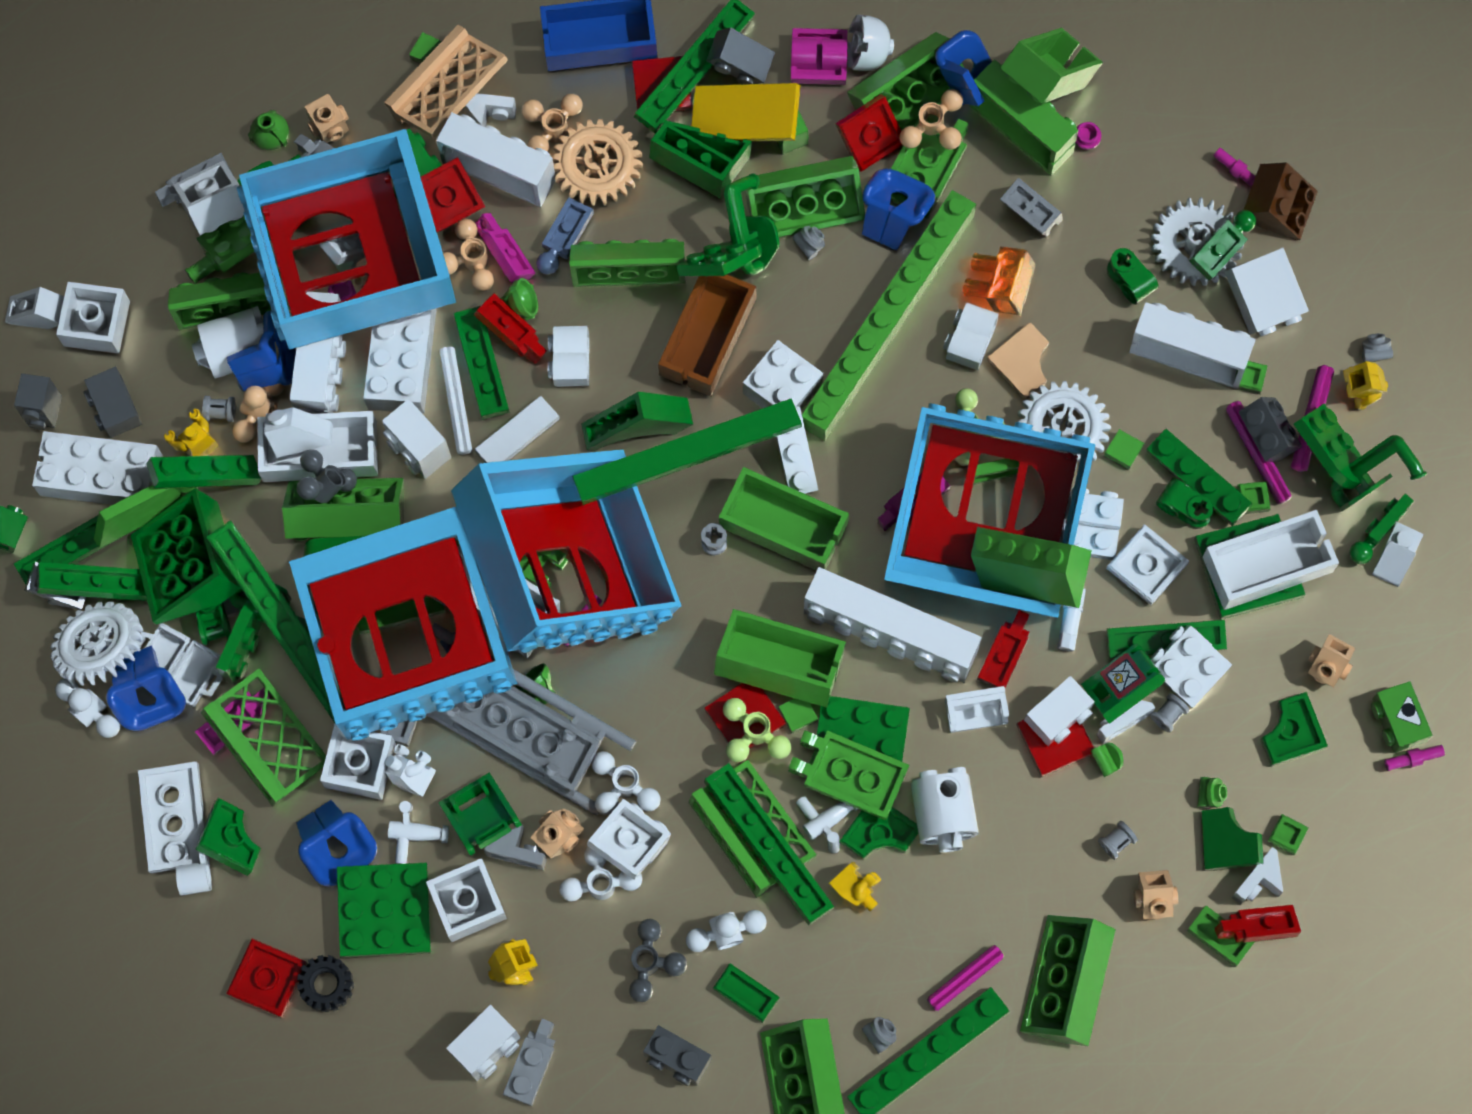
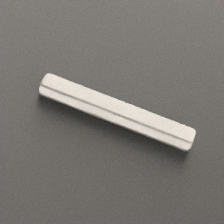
(455, 400)

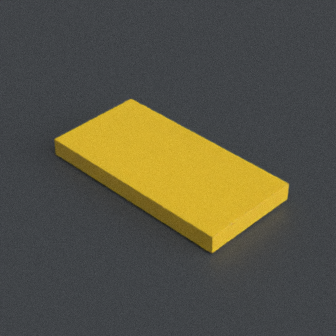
(748, 111)

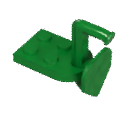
(751, 244)
(1343, 461)
(244, 637)

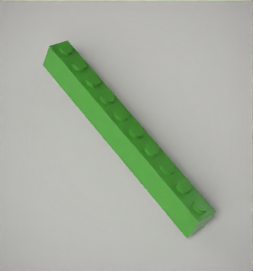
(888, 315)

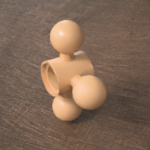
(533, 111)
(949, 137)
(466, 231)
(255, 404)

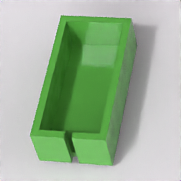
(1040, 62)
(1026, 123)
(783, 519)
(779, 658)

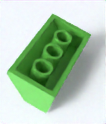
(906, 82)
(809, 196)
(626, 263)
(217, 298)
(359, 512)
(1030, 566)
(1068, 979)
(802, 1068)

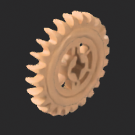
(600, 183)

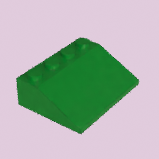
(178, 561)

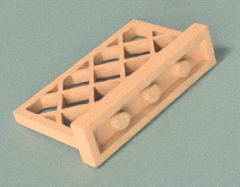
(434, 72)

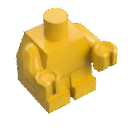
(1365, 383)
(195, 438)
(855, 887)
(512, 963)

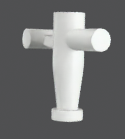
(824, 821)
(408, 831)

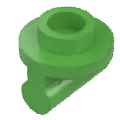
(1108, 758)
(1211, 793)

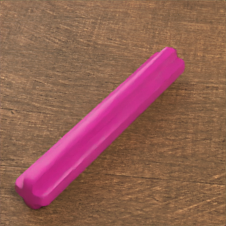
(1317, 398)
(1267, 469)

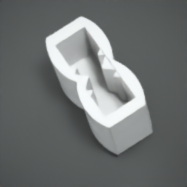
(971, 335)
(570, 356)

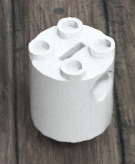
(226, 337)
(944, 808)

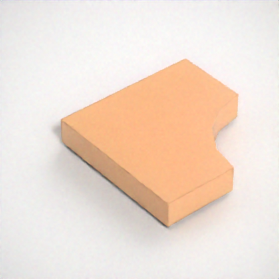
(1020, 360)

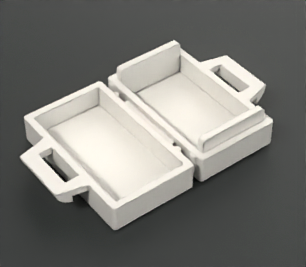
(186, 660)

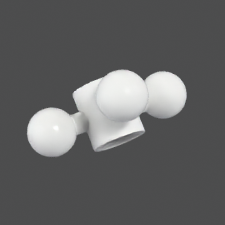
(87, 707)
(604, 763)
(572, 889)
(726, 930)

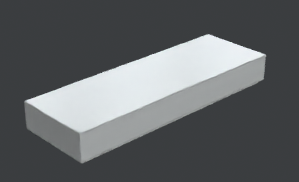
(518, 432)

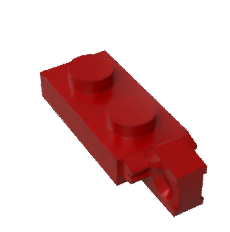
(510, 328)
(1005, 652)
(1260, 924)

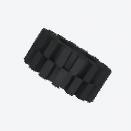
(312, 971)

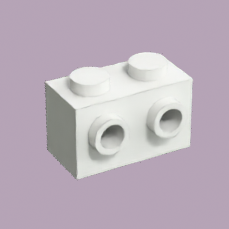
(1060, 711)

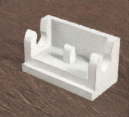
(977, 709)

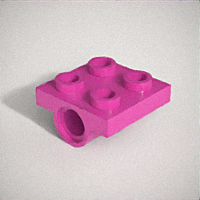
(819, 56)

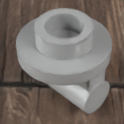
(810, 241)
(1376, 348)
(880, 1033)

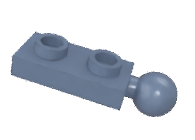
(563, 233)

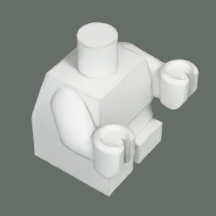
(407, 774)

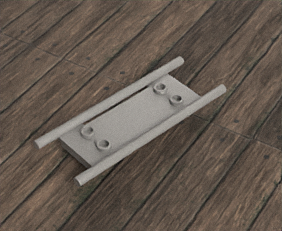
(532, 734)

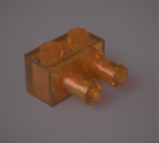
(1009, 281)

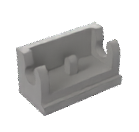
(1032, 207)

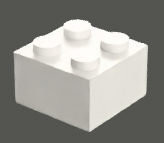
(210, 197)
(93, 317)
(781, 377)
(416, 439)
(357, 765)
(466, 900)
(484, 1043)

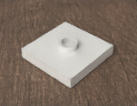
(1147, 564)

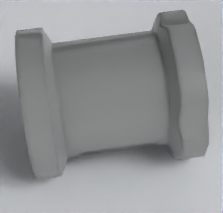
(219, 408)
(706, 536)
(1170, 712)
(1117, 840)

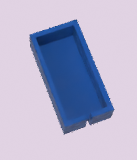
(597, 33)

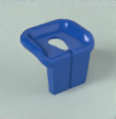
(952, 53)
(890, 223)
(259, 362)
(157, 680)
(347, 828)

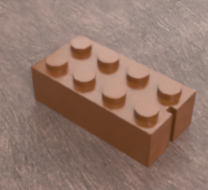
(707, 332)

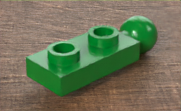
(1223, 244)
(1362, 551)

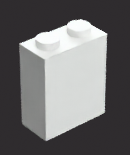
(1267, 292)

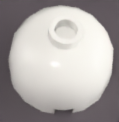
(869, 43)

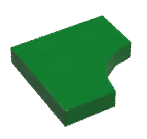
(1296, 731)
(872, 833)
(226, 838)
(1227, 842)

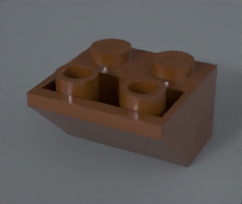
(1281, 200)

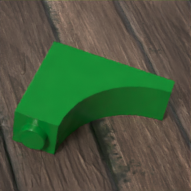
(636, 417)

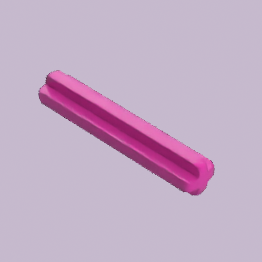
(965, 977)

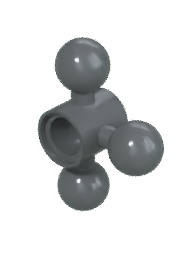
(327, 480)
(674, 963)

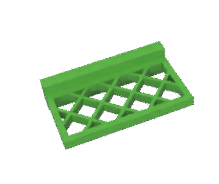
(246, 754)
(729, 839)

